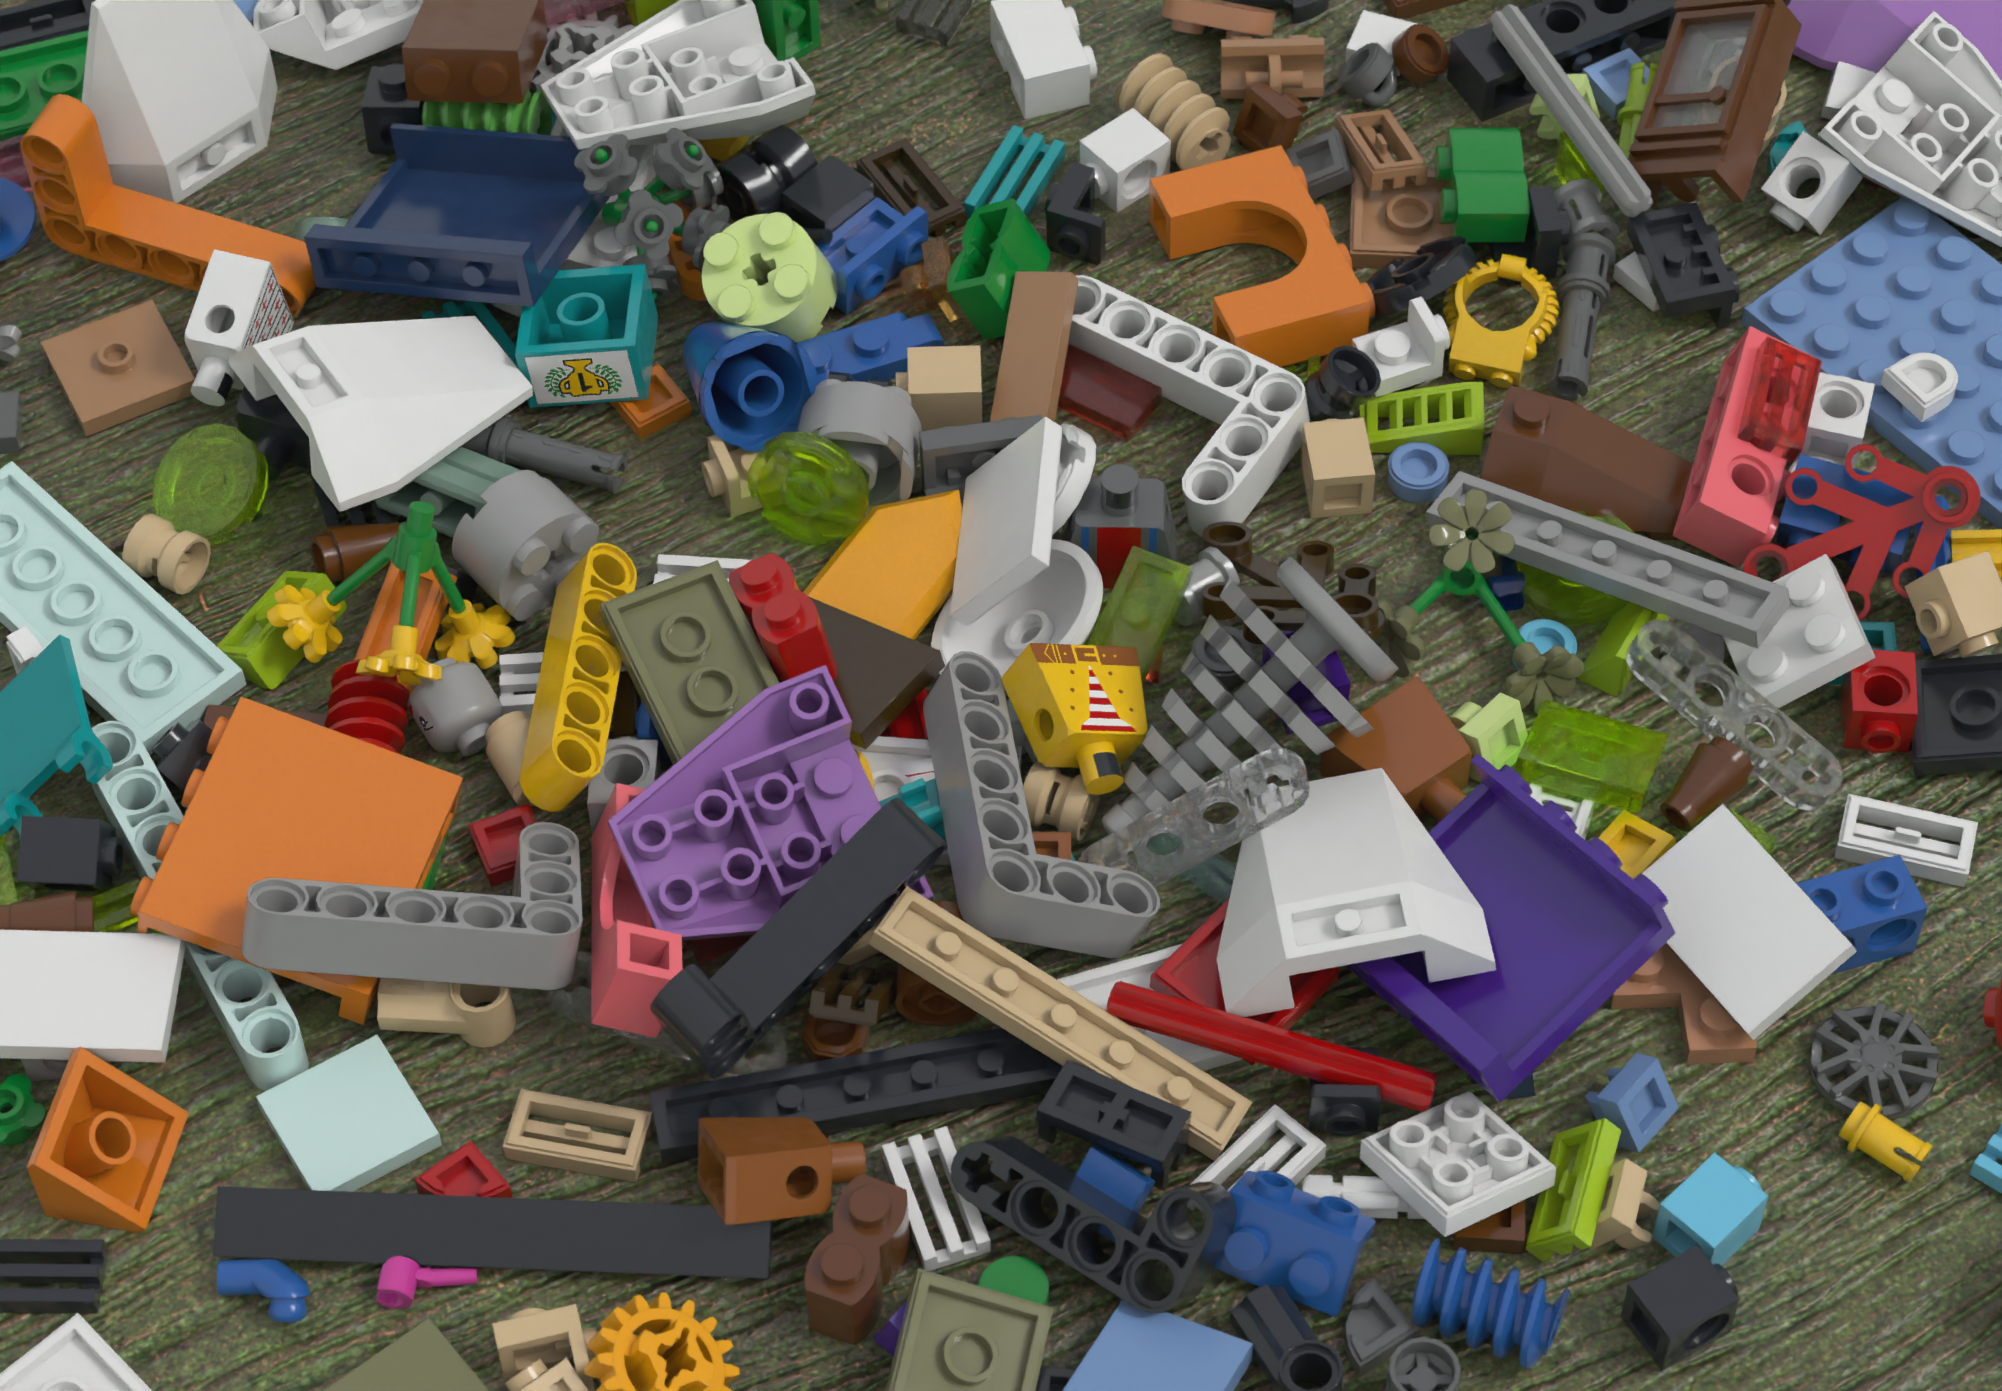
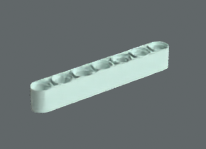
(225, 981)

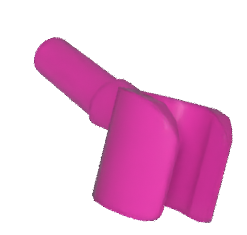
(402, 1275)

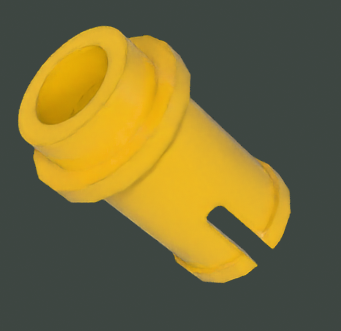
(1881, 1138)

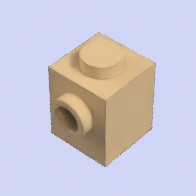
(944, 385)
(1959, 605)

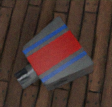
(1121, 514)

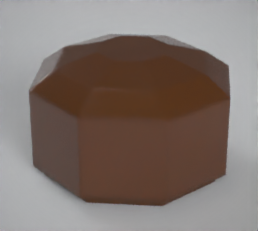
(833, 1039)

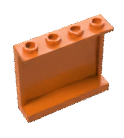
(292, 806)

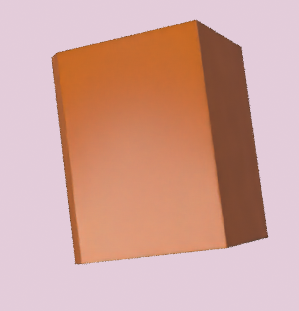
(104, 1146)

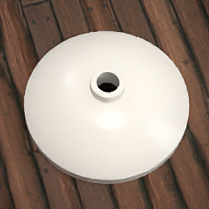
(1048, 609)

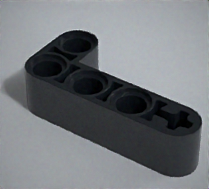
(1085, 1208)

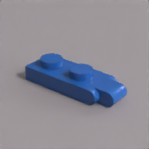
(871, 347)

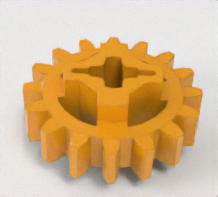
(675, 1359)

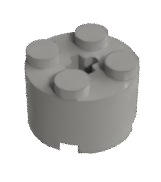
(875, 430)
(523, 542)

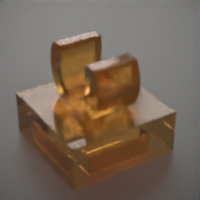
(929, 281)

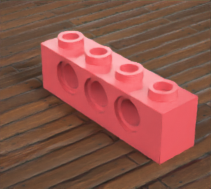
(1733, 480)

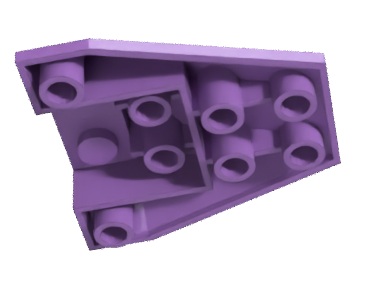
(1873, 30)
(749, 813)

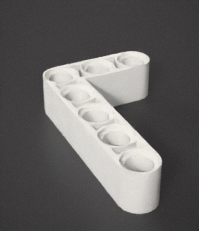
(1196, 374)

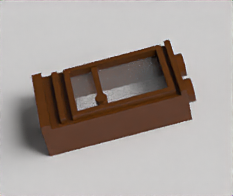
(1713, 95)

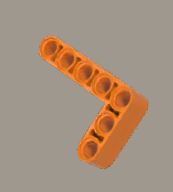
(133, 229)

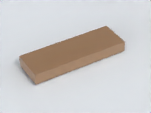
(1035, 345)

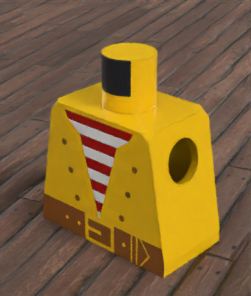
(1080, 708)

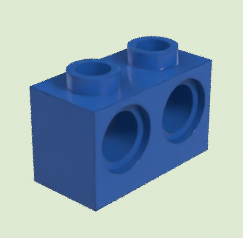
(1872, 908)

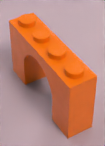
(1268, 204)

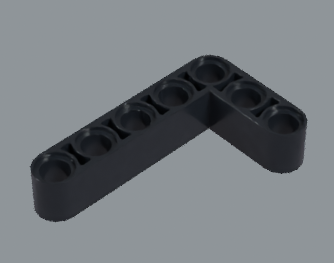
(734, 1009)

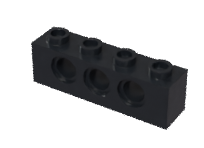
(1573, 32)

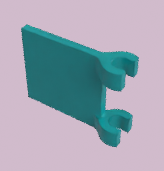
(44, 731)

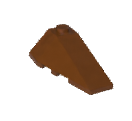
(1584, 463)

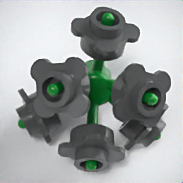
(650, 218)

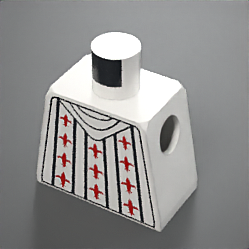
(233, 310)

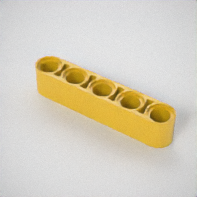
(576, 682)

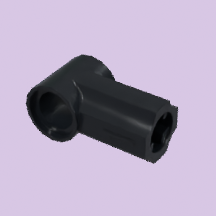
(1285, 1342)

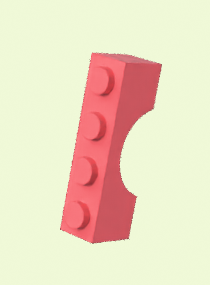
(627, 953)

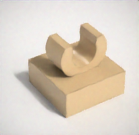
(1622, 1204)

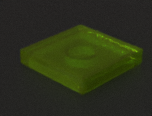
(1591, 756)

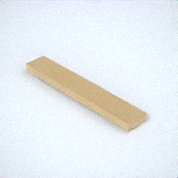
(1052, 1015)

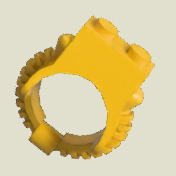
(1490, 353)

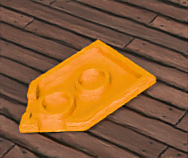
(896, 564)

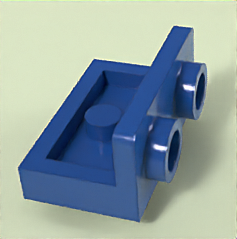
(873, 250)
(1294, 1240)

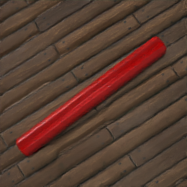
(1270, 1045)

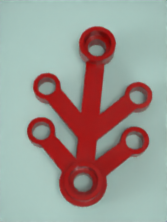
(1875, 524)

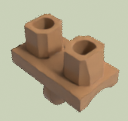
(1284, 64)

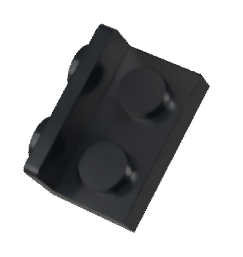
(1684, 262)

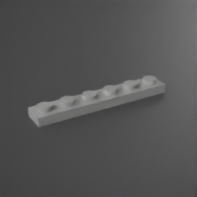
(1630, 565)

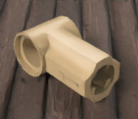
(447, 1009)

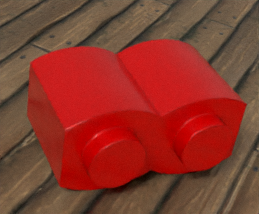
(782, 617)

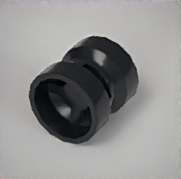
(1341, 384)

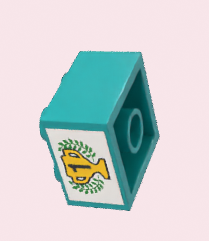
(589, 337)

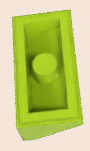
(259, 645)
(1607, 663)

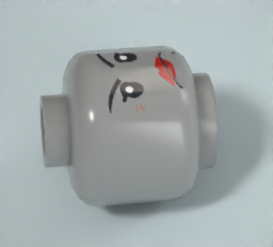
(455, 709)

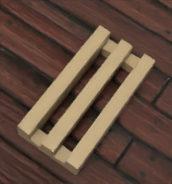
(574, 1145)

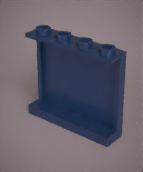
(462, 218)

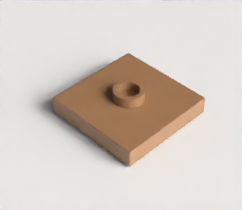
(119, 367)

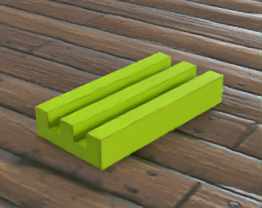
(1571, 1207)

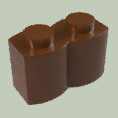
(857, 1259)

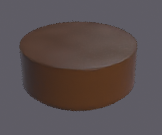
(1420, 54)

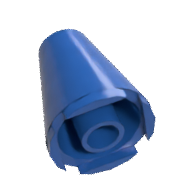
(748, 381)

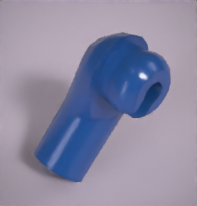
(269, 1279)

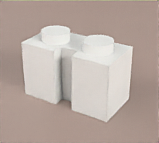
(1042, 54)

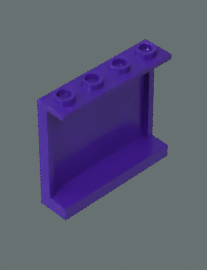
(1558, 924)

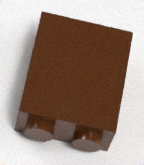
(474, 50)

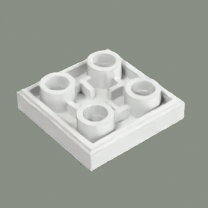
(1457, 1163)

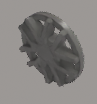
(1874, 1060)

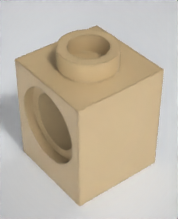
(1337, 467)

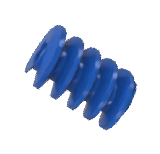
(1487, 1306)

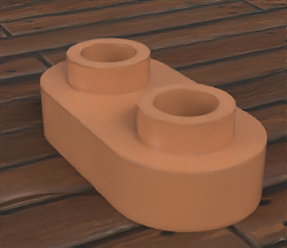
(1237, 19)

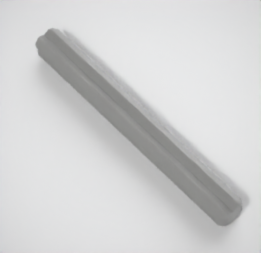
(1571, 111)

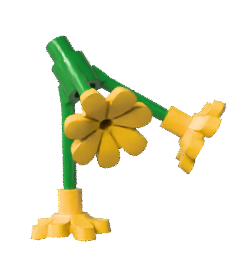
(466, 628)

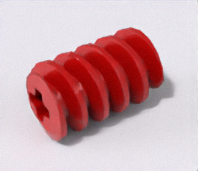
(368, 707)

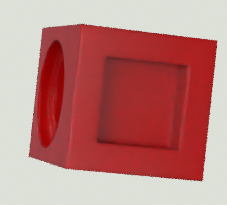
(1880, 703)

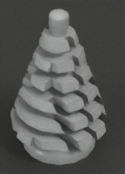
(1237, 714)

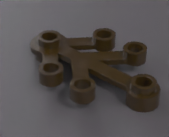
(1355, 582)

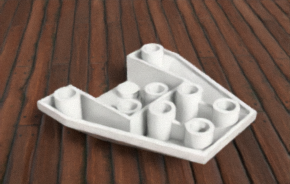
(334, 30)
(683, 69)
(176, 91)
(1950, 110)
(384, 396)
(1344, 887)

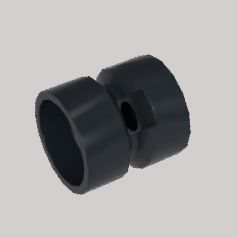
(758, 176)

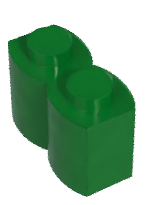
(1484, 184)
(995, 247)

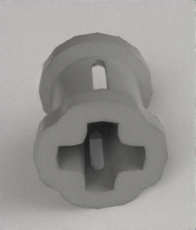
(1588, 212)
(1210, 568)

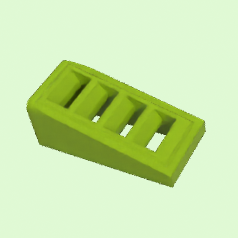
(1445, 402)

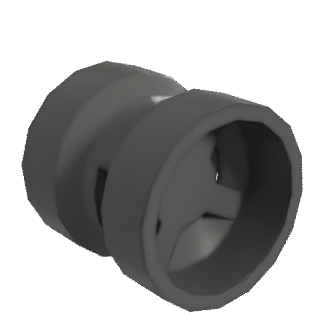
(1423, 1366)

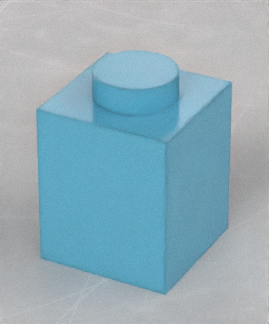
(1713, 1209)

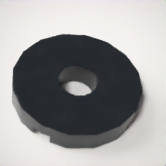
(1424, 276)

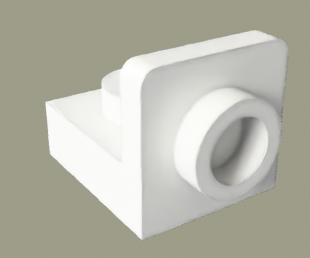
(1409, 350)

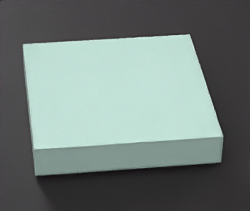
(349, 1119)

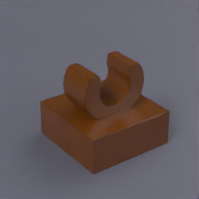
(1268, 118)

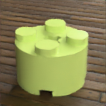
(769, 276)

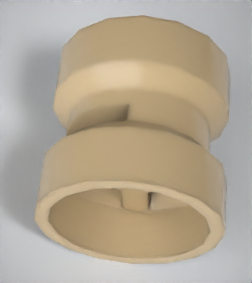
(161, 551)
(1059, 800)

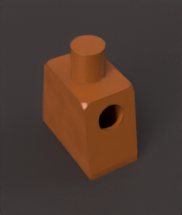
(1412, 745)
(771, 1167)

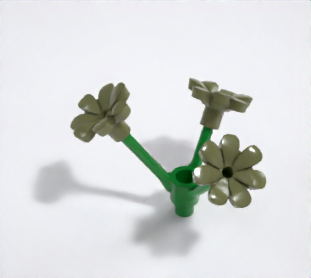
(1472, 537)

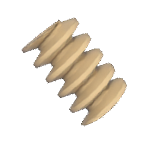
(1177, 110)

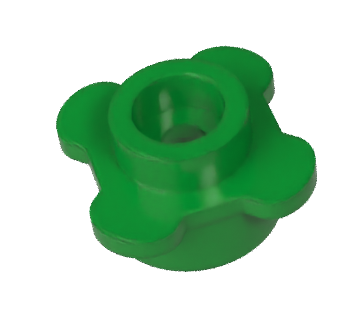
(25, 1116)

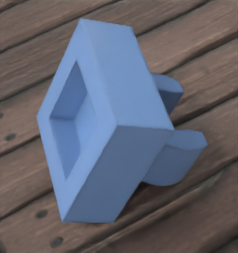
(1635, 1101)

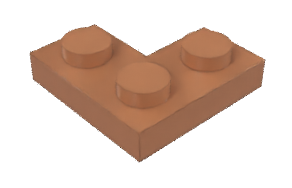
(1705, 1025)

